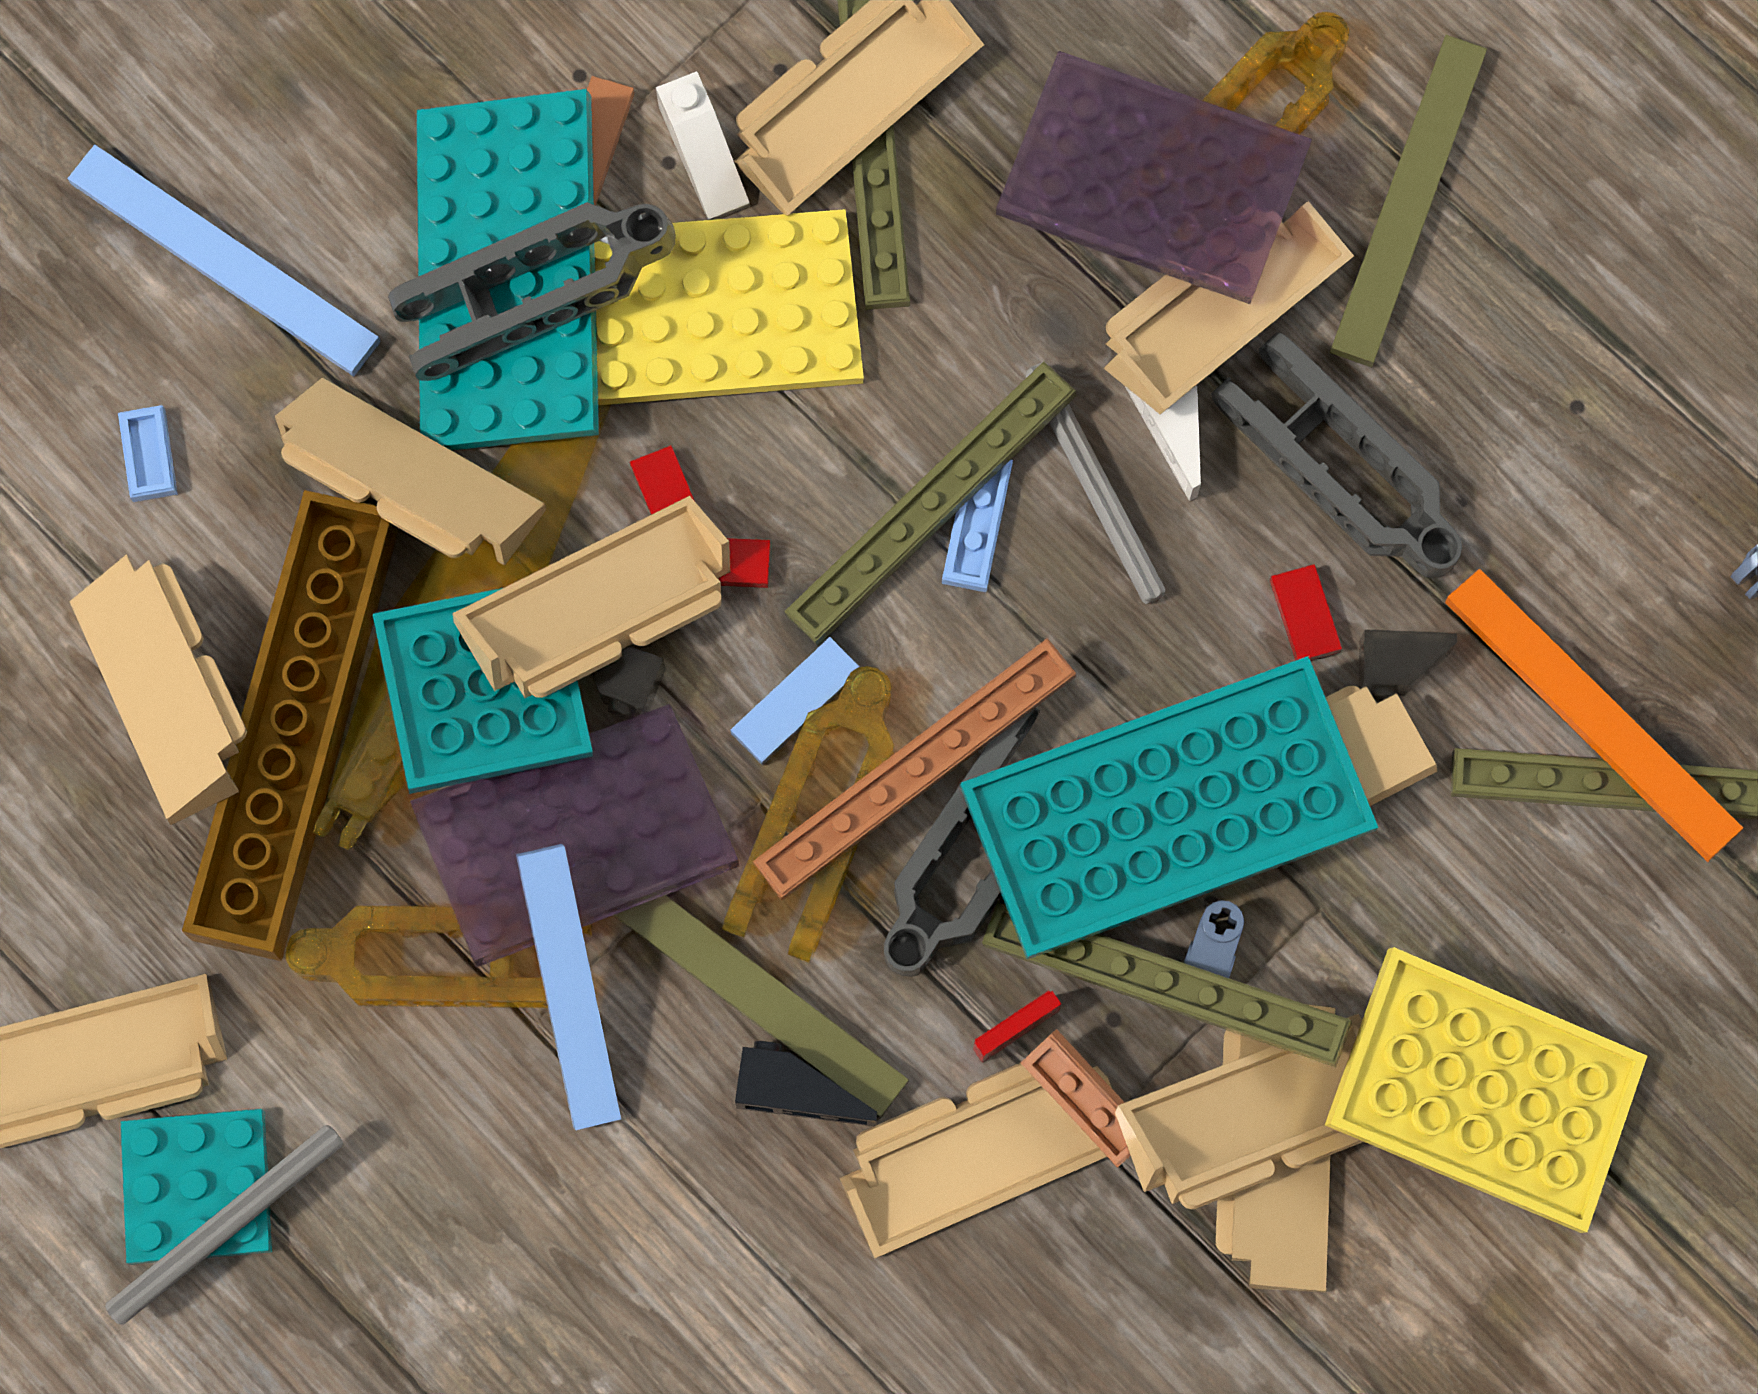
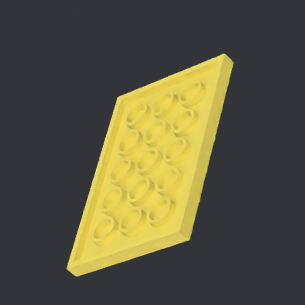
(734, 312)
(1486, 1090)

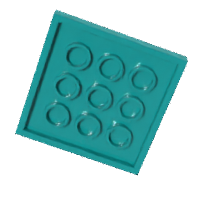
(449, 715)

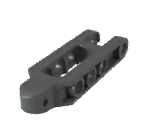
(634, 242)
(1422, 539)
(916, 932)

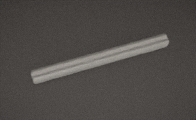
(1106, 504)
(224, 1225)

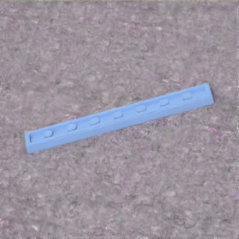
(224, 260)

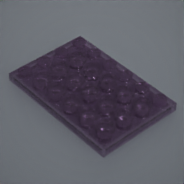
(1154, 177)
(628, 819)

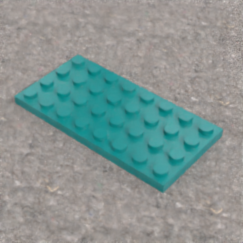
(480, 180)
(1168, 807)

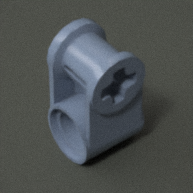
(1216, 951)

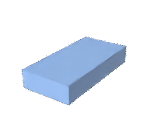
(147, 453)

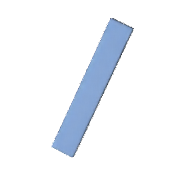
(568, 986)

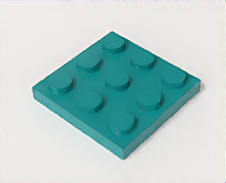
(184, 1174)

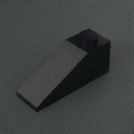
(787, 1086)

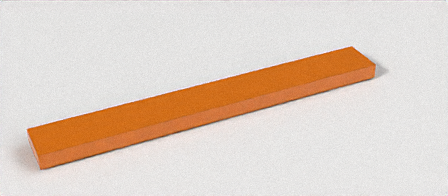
(1594, 715)

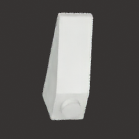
(702, 146)
(1177, 437)

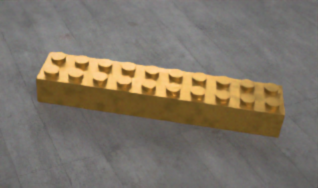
(293, 727)

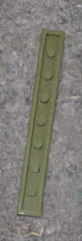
(1408, 201)
(879, 213)
(930, 503)
(1583, 782)
(1185, 991)
(766, 1001)

